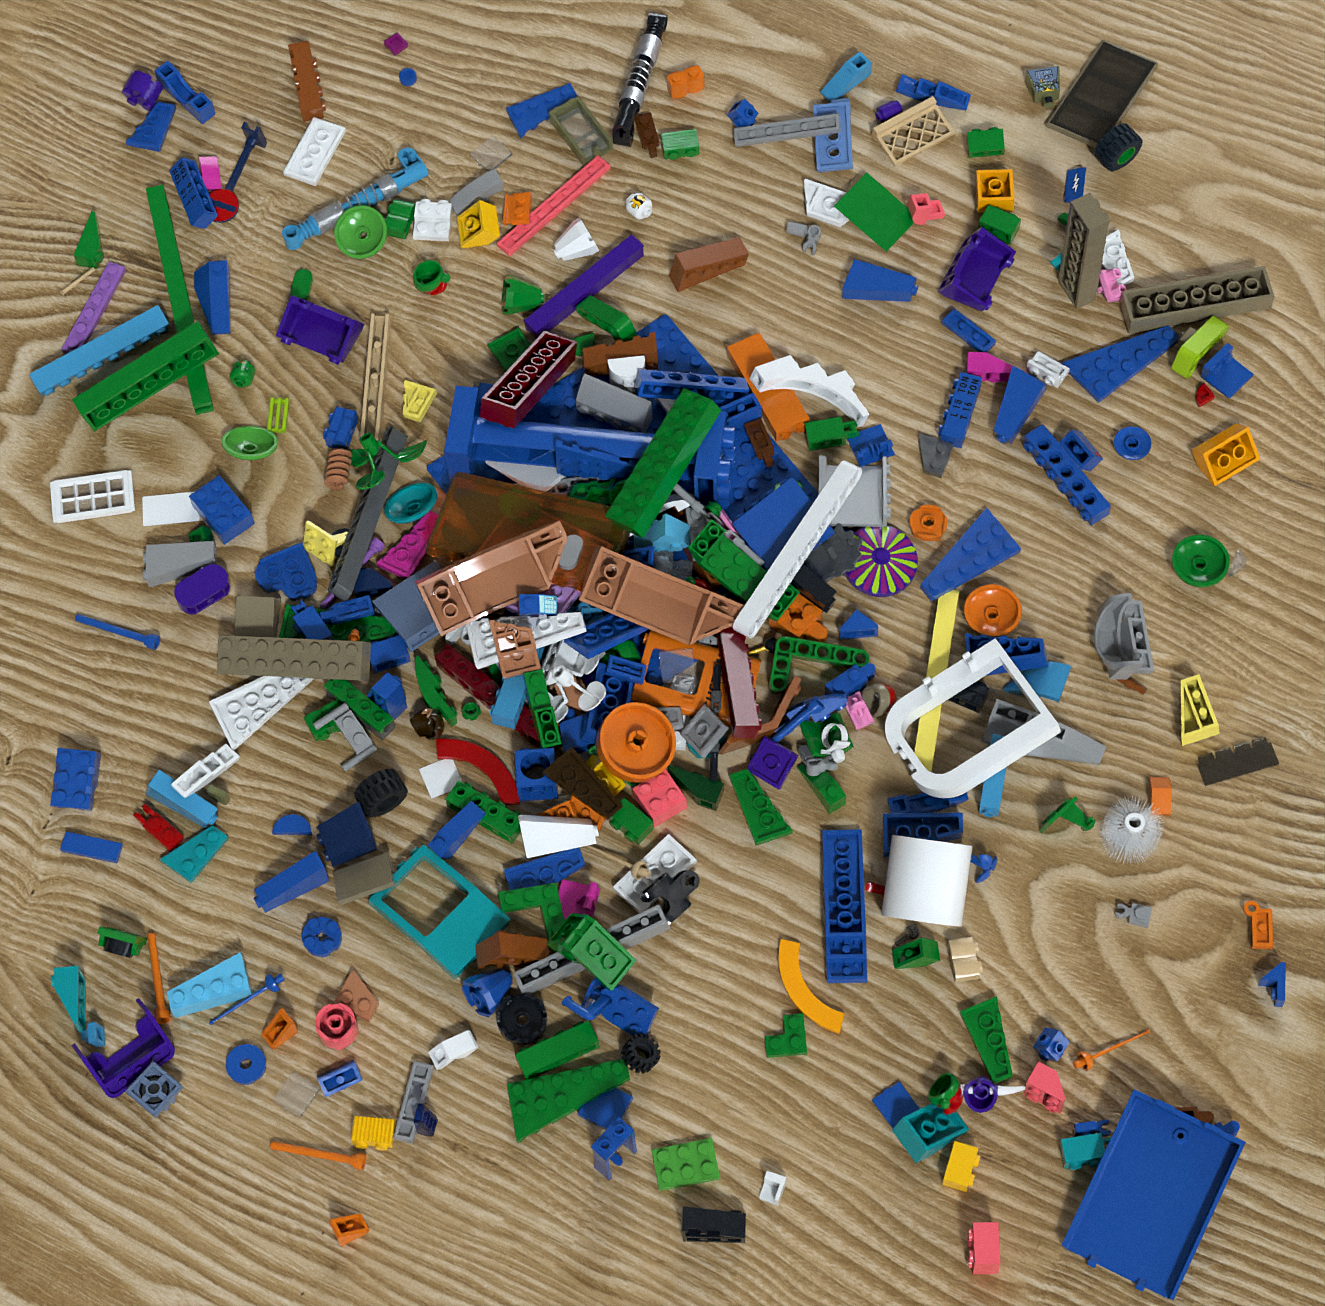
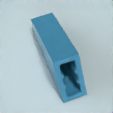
(992, 789)
(192, 807)

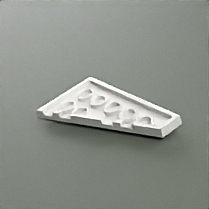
(253, 704)

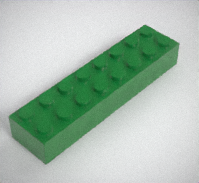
(145, 376)
(663, 463)

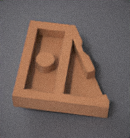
(357, 997)

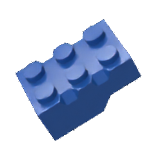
(75, 779)

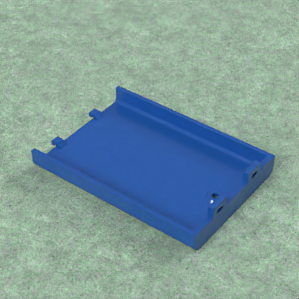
(1153, 1195)

